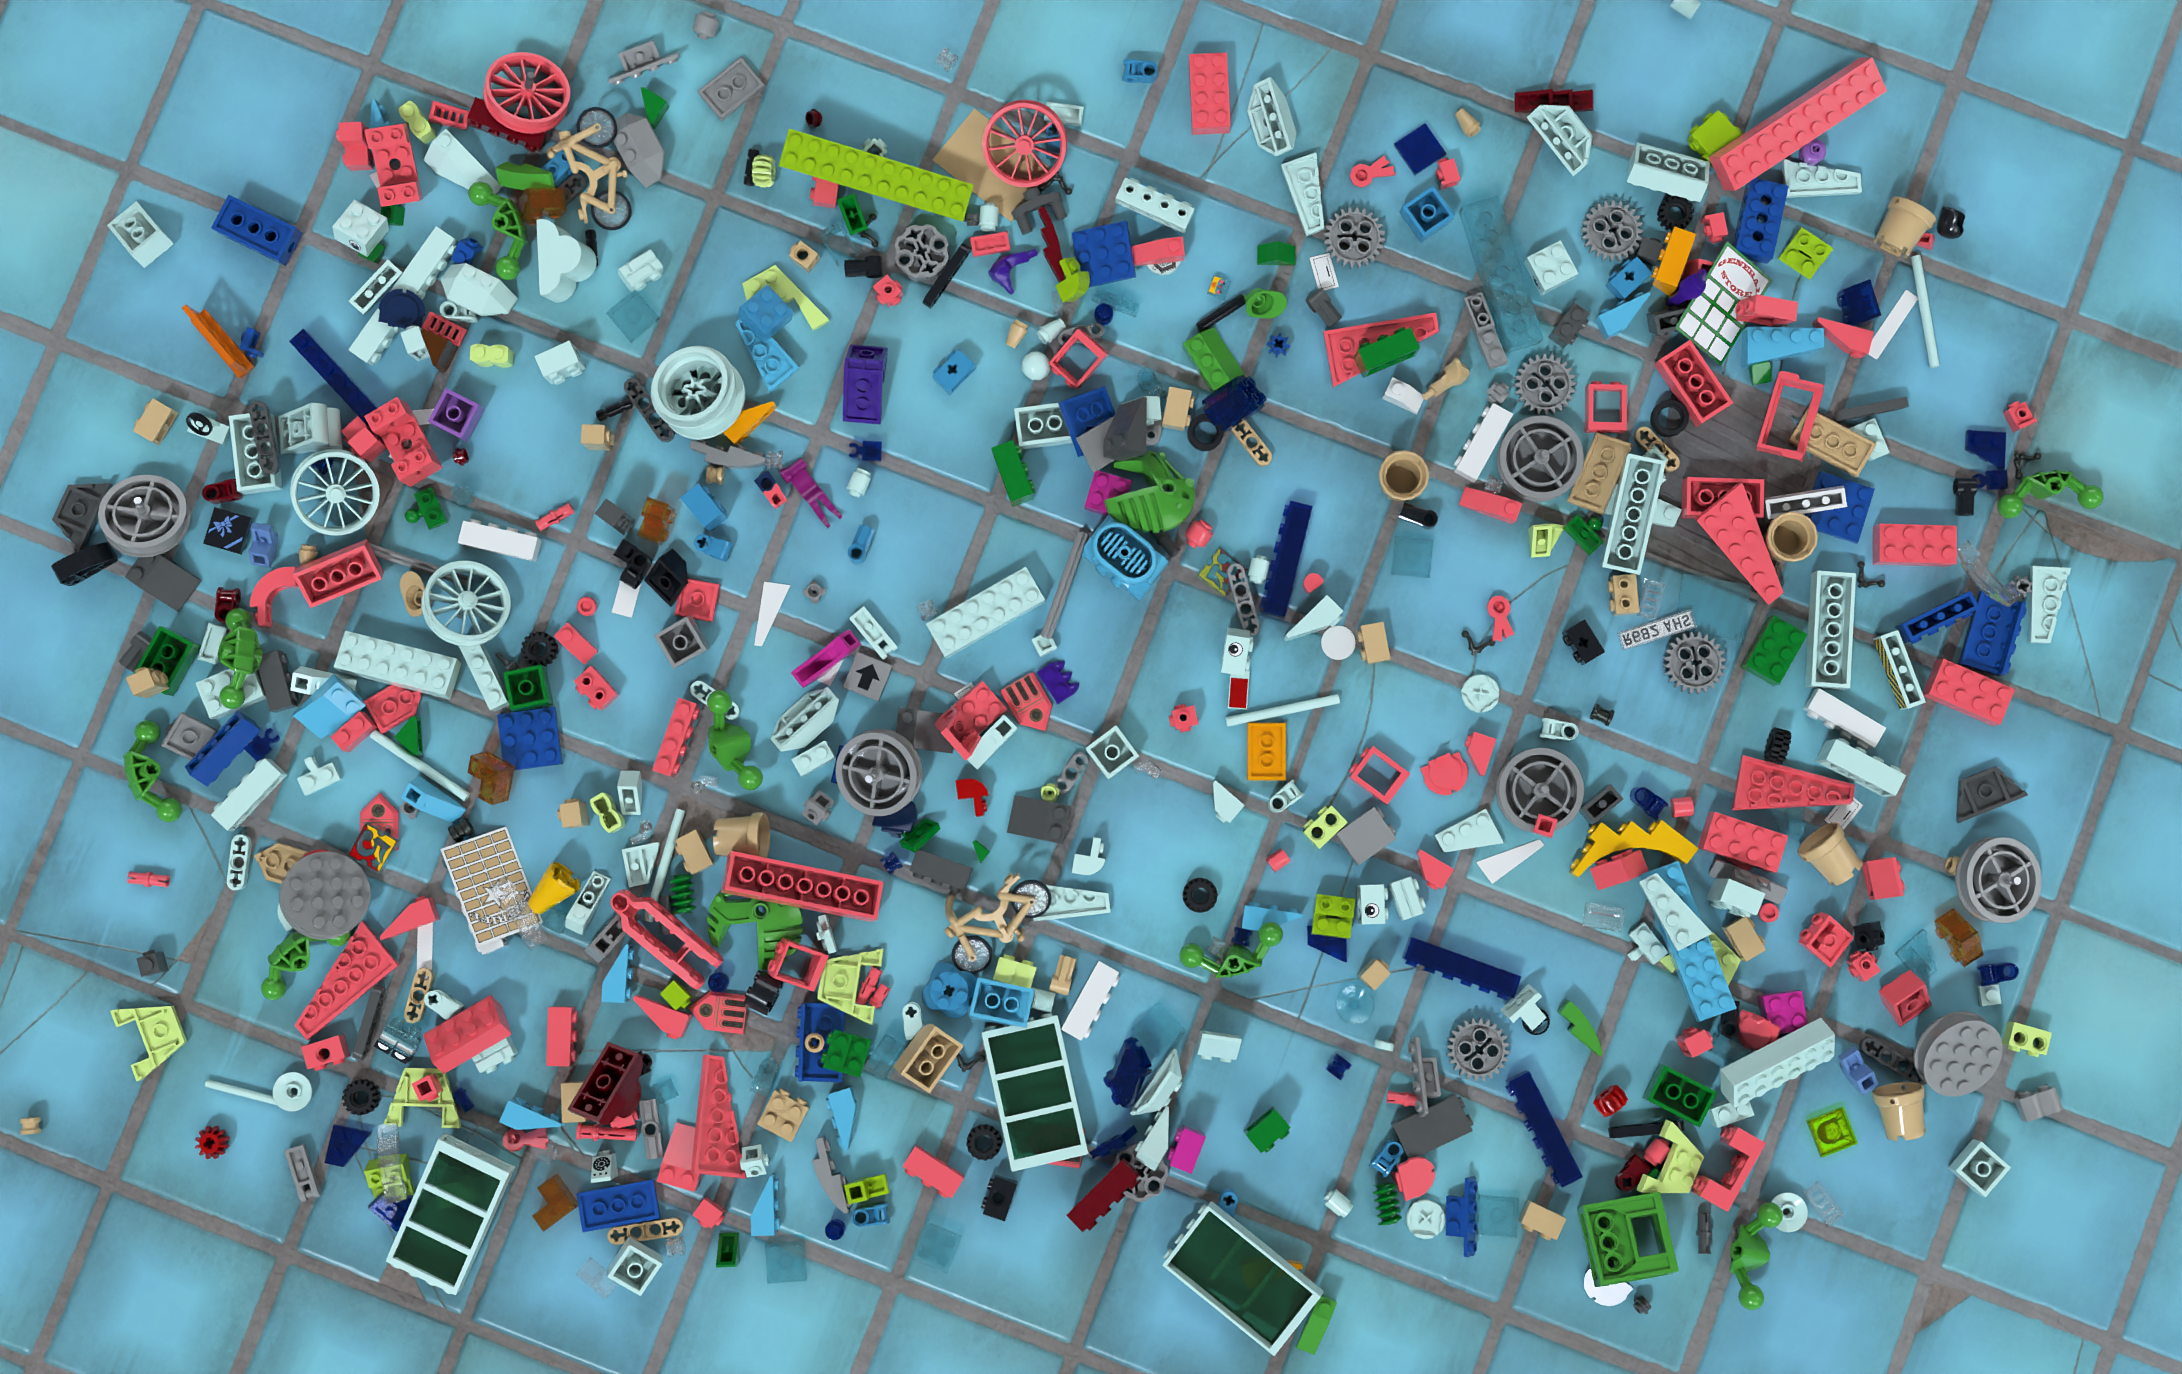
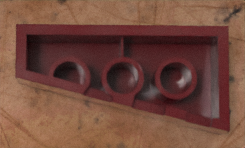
(481, 119)
(1103, 1195)

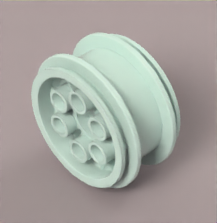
(701, 419)

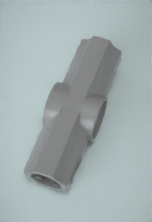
(650, 1115)

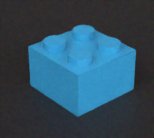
(1427, 214)
(765, 313)
(701, 504)

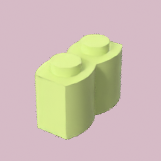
(418, 124)
(494, 355)
(609, 817)
(1015, 972)

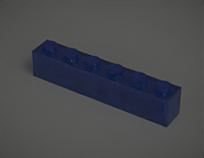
(333, 374)
(1286, 560)
(1461, 967)
(1544, 1129)

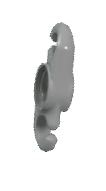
(1088, 329)
(1071, 764)

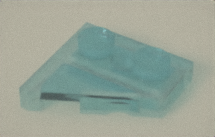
(1789, 821)
(1917, 956)

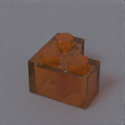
(540, 203)
(656, 521)
(495, 776)
(1960, 937)
(559, 1202)

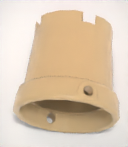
(1903, 226)
(1403, 475)
(1790, 537)
(742, 835)
(1830, 853)
(1901, 1109)

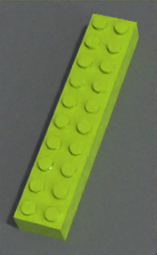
(875, 175)

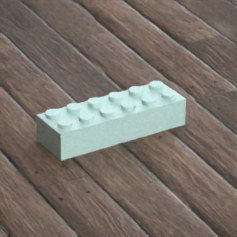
(1632, 513)
(985, 612)
(1830, 630)
(397, 665)
(1777, 1063)

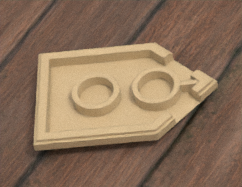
(278, 861)

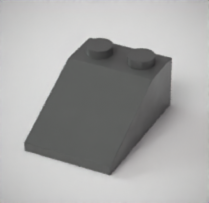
(1127, 431)
(163, 580)
(920, 730)
(1038, 819)

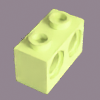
(1327, 830)
(2027, 1035)

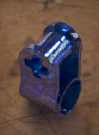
(1651, 803)
(1994, 973)

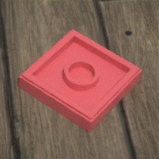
(698, 600)

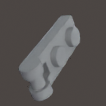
(302, 1172)

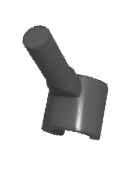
(509, 666)

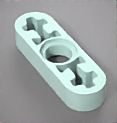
(706, 688)
(246, 857)

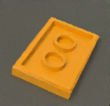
(1266, 751)

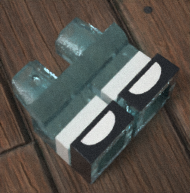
(399, 1042)

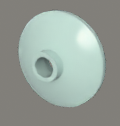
(283, 1091)
(1797, 1211)

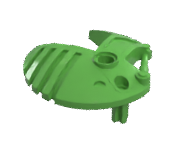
(1153, 506)
(770, 926)

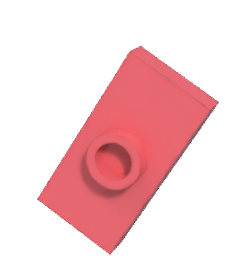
(990, 244)

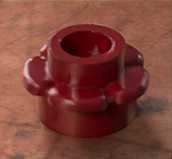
(813, 118)
(460, 456)

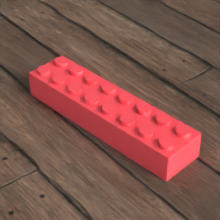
(802, 886)

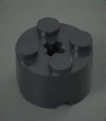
(763, 993)

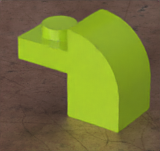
(1076, 282)
(866, 1188)

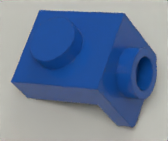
(466, 251)
(249, 341)

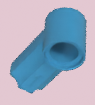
(861, 542)

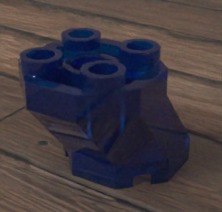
(1234, 403)
(1128, 1073)

